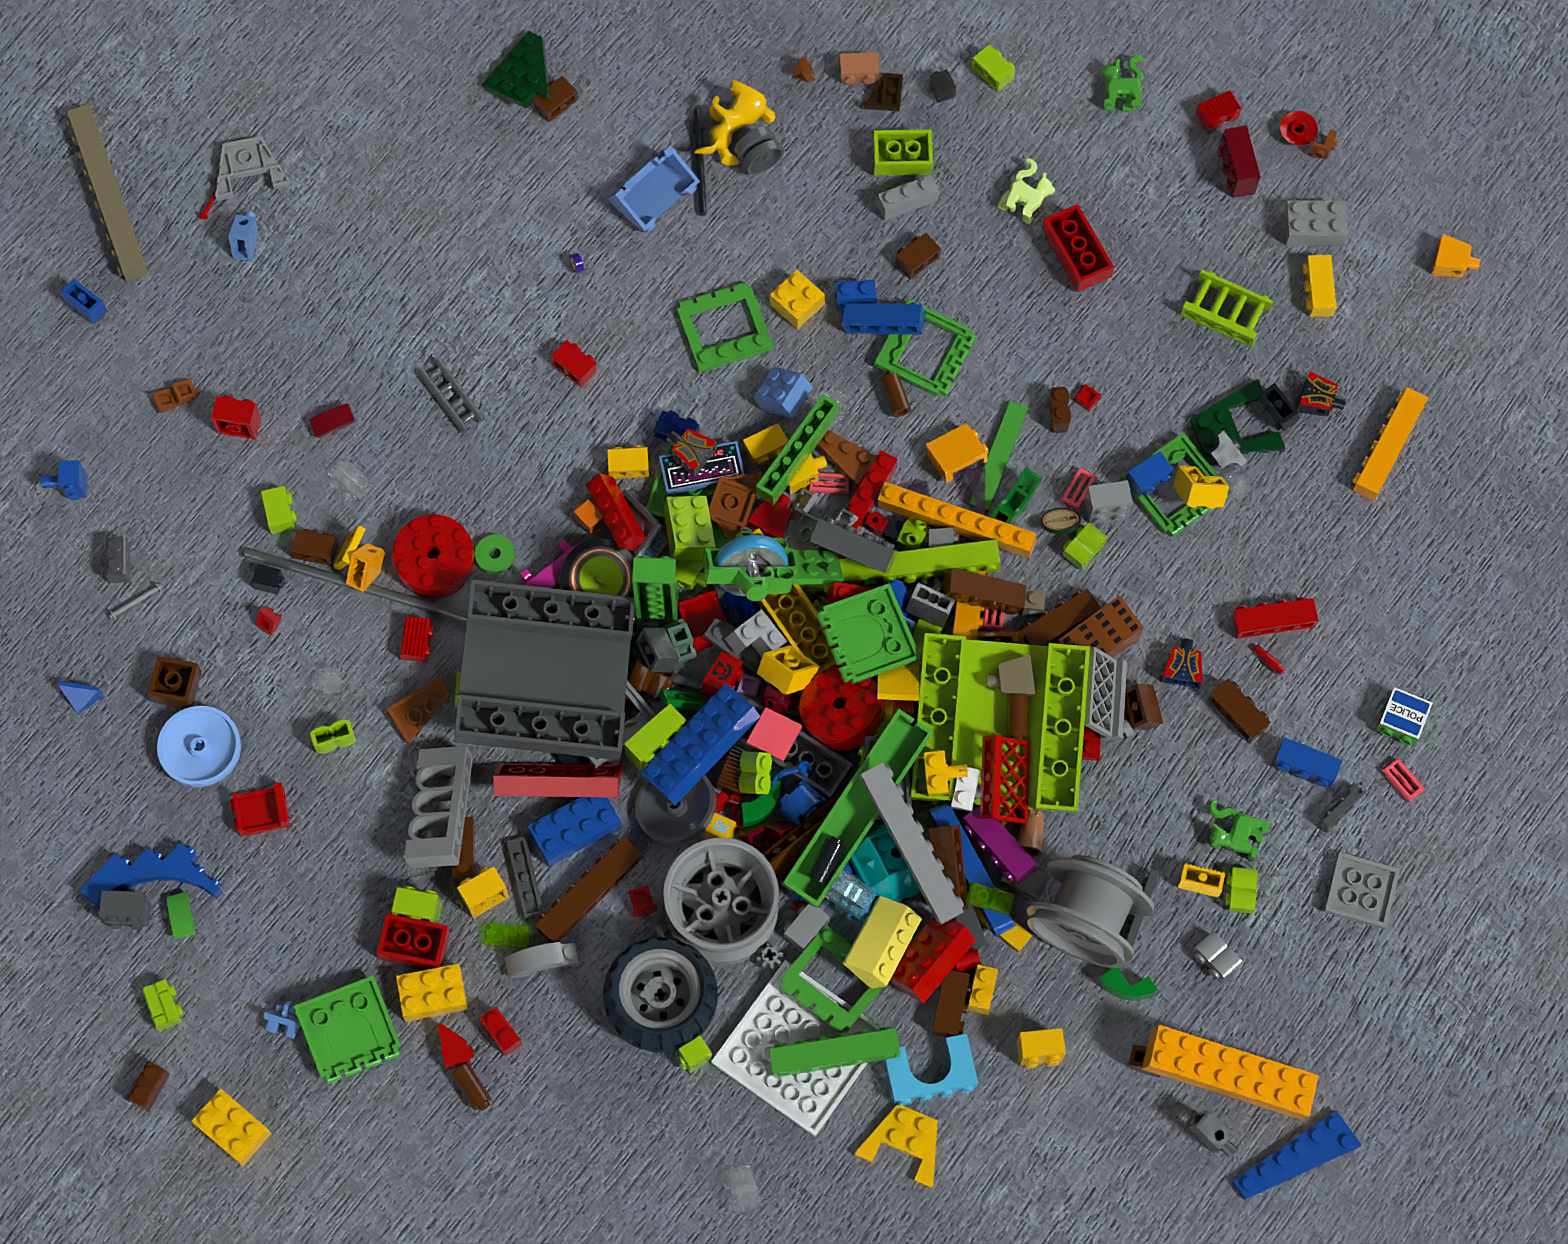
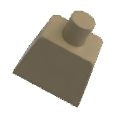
(1014, 677)

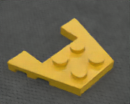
(908, 1133)

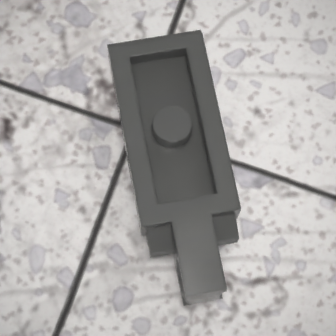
(1343, 806)

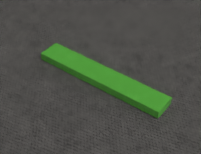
(1002, 449)

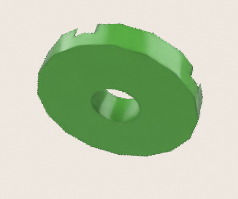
(492, 543)

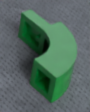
(1018, 497)
(762, 807)

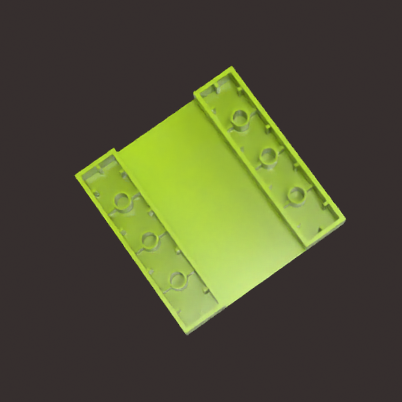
(964, 709)

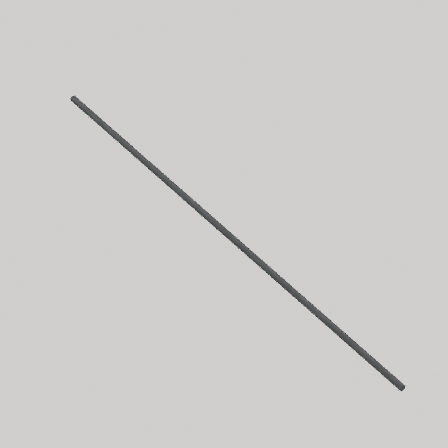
(438, 609)

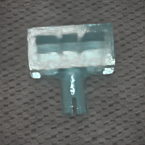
(851, 895)

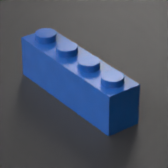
(883, 318)

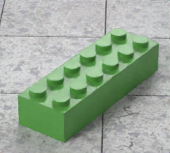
(655, 588)

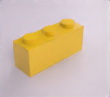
(1319, 285)

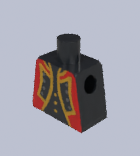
(1319, 396)

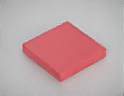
(774, 734)

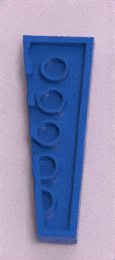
(1311, 1149)

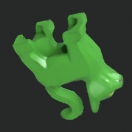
(1122, 87)
(1240, 830)

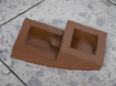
(175, 396)

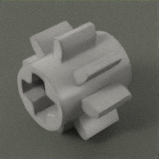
(774, 954)

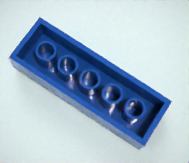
(700, 744)

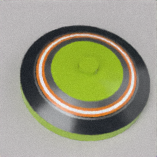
(598, 568)

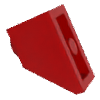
(454, 1048)

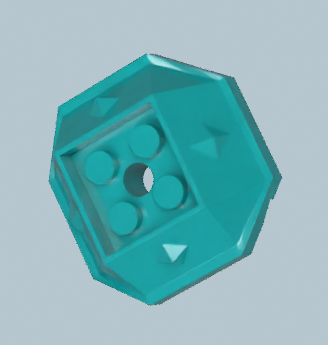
(880, 869)

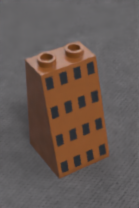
(1108, 629)

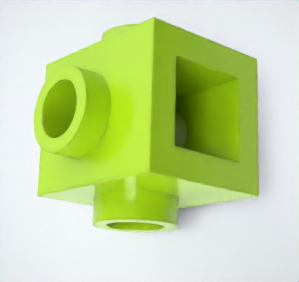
(914, 534)

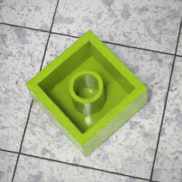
(417, 904)

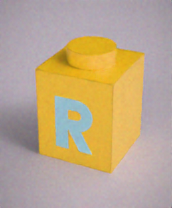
(720, 827)

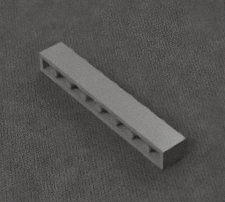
(911, 843)

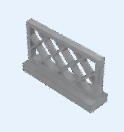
(1113, 691)

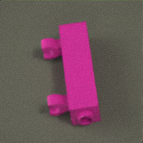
(550, 575)

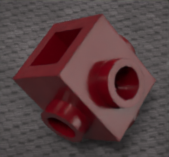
(775, 700)

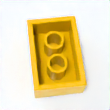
(432, 992)
(231, 1127)

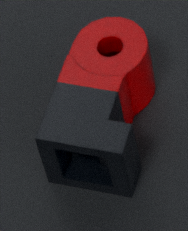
(884, 528)

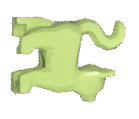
(1026, 195)

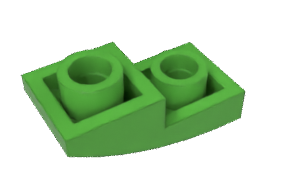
(180, 915)

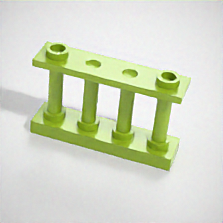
(1219, 324)

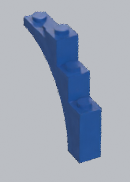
(149, 867)

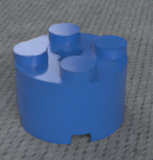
(801, 803)

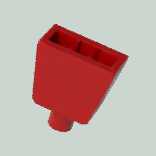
(771, 518)

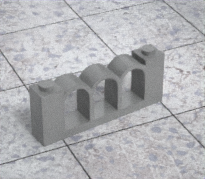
(442, 850)

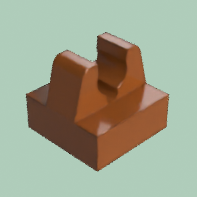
(804, 70)

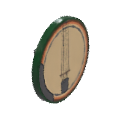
(1060, 521)

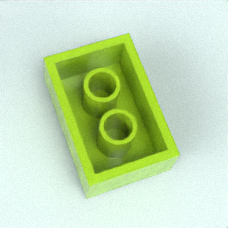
(902, 152)
(688, 527)
(654, 736)

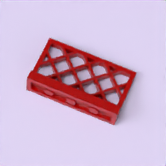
(993, 778)

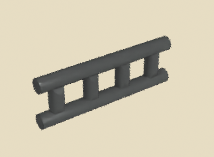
(450, 407)

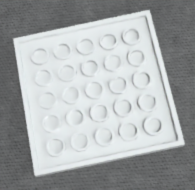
(778, 1019)

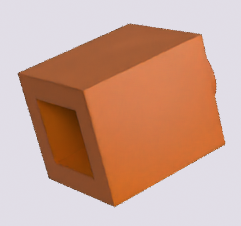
(588, 516)

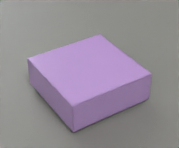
(749, 685)

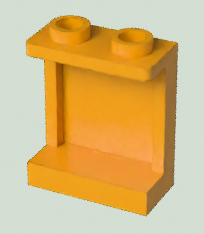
(955, 451)

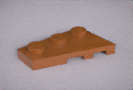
(847, 456)
(417, 708)

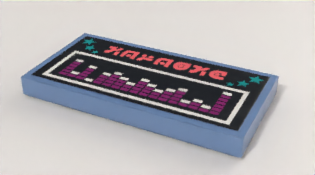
(724, 462)

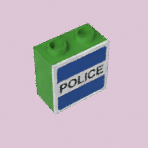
(1404, 716)

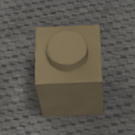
(1034, 603)

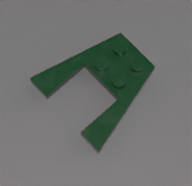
(1219, 417)

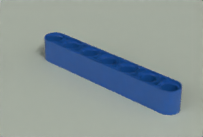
(974, 870)

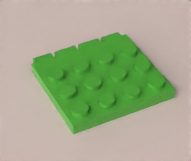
(868, 634)
(348, 1029)

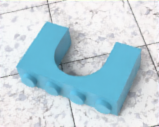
(960, 1078)

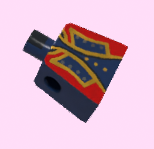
(1184, 666)

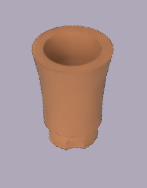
(1031, 834)

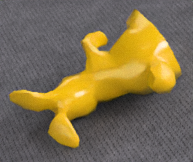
(745, 110)

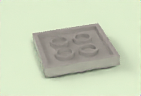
(1362, 890)

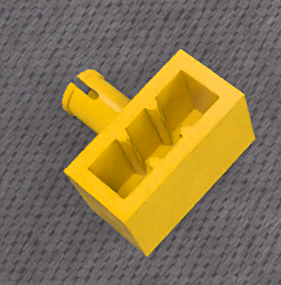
(939, 773)

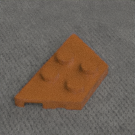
(733, 502)

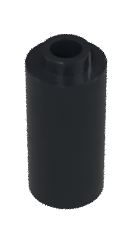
(827, 860)

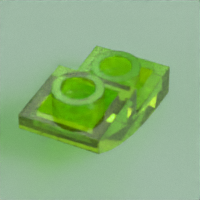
(990, 899)
(507, 936)

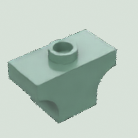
(681, 640)

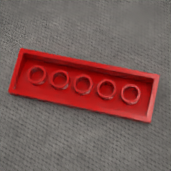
(557, 780)

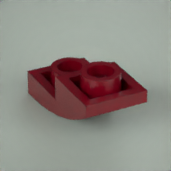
(332, 419)

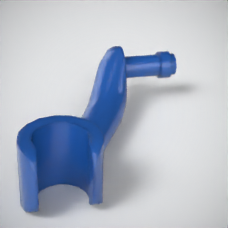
(802, 767)

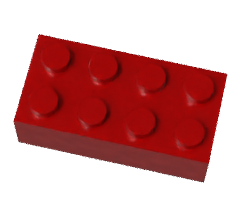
(1077, 248)
(931, 958)

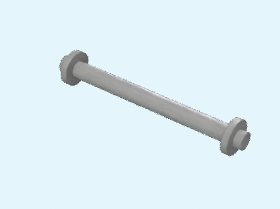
(135, 601)

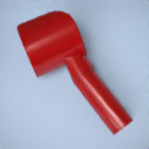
(736, 802)

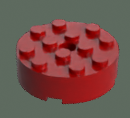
(431, 536)
(838, 726)

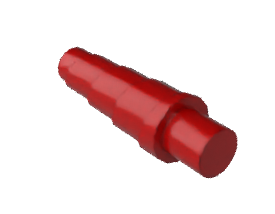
(1273, 663)

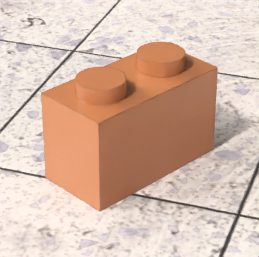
(859, 68)

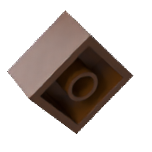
(174, 682)

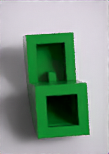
(1118, 986)

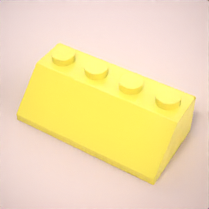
(882, 942)

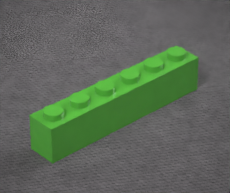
(797, 449)
(834, 1052)

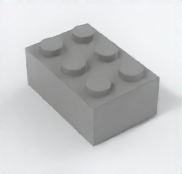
(1315, 223)

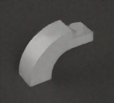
(540, 958)

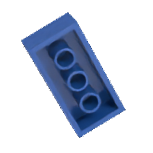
(574, 827)

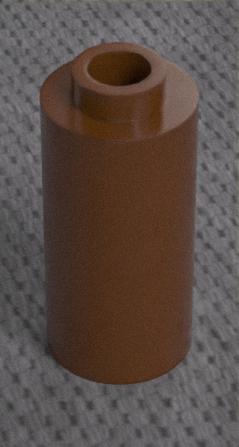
(895, 394)
(1017, 716)
(471, 1087)

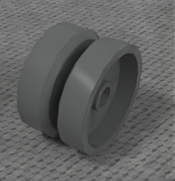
(759, 150)

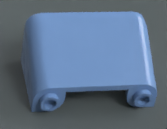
(654, 188)

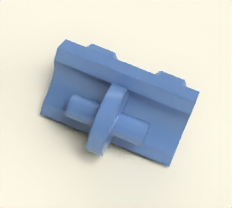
(274, 1019)

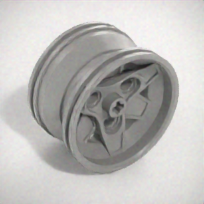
(735, 890)

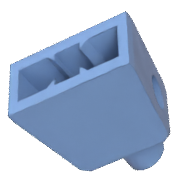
(244, 229)

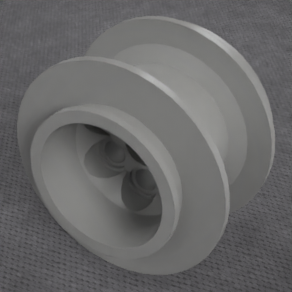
(1089, 910)

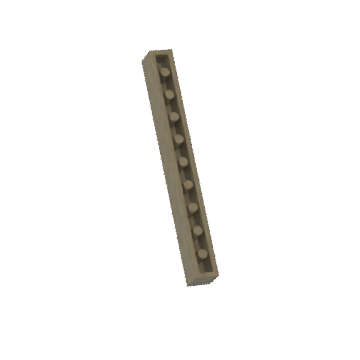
(107, 192)

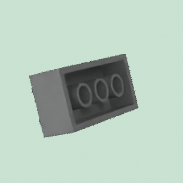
(853, 545)

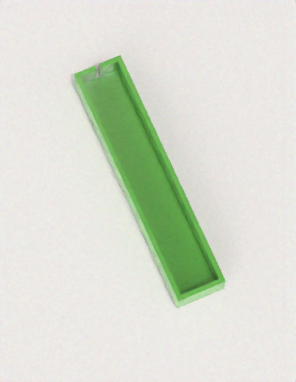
(854, 809)

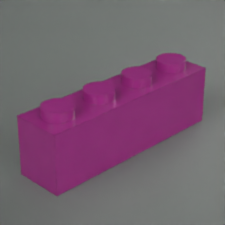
(1001, 846)

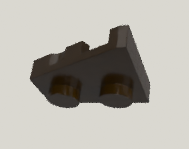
(886, 94)

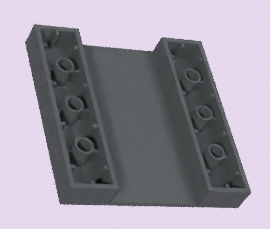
(544, 670)

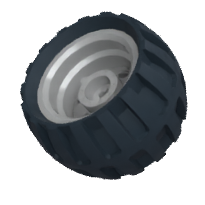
(637, 967)

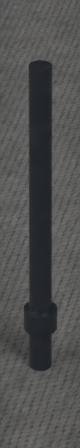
(698, 128)

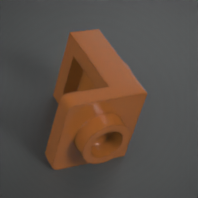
(1322, 151)

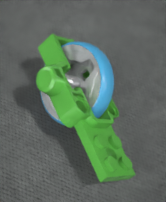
(739, 561)

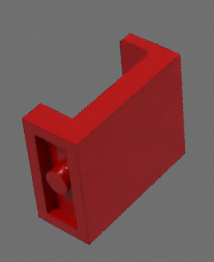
(698, 614)
(260, 810)

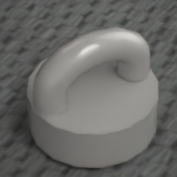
(1127, 730)

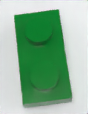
(680, 699)

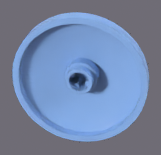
(199, 746)

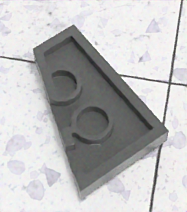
(647, 522)

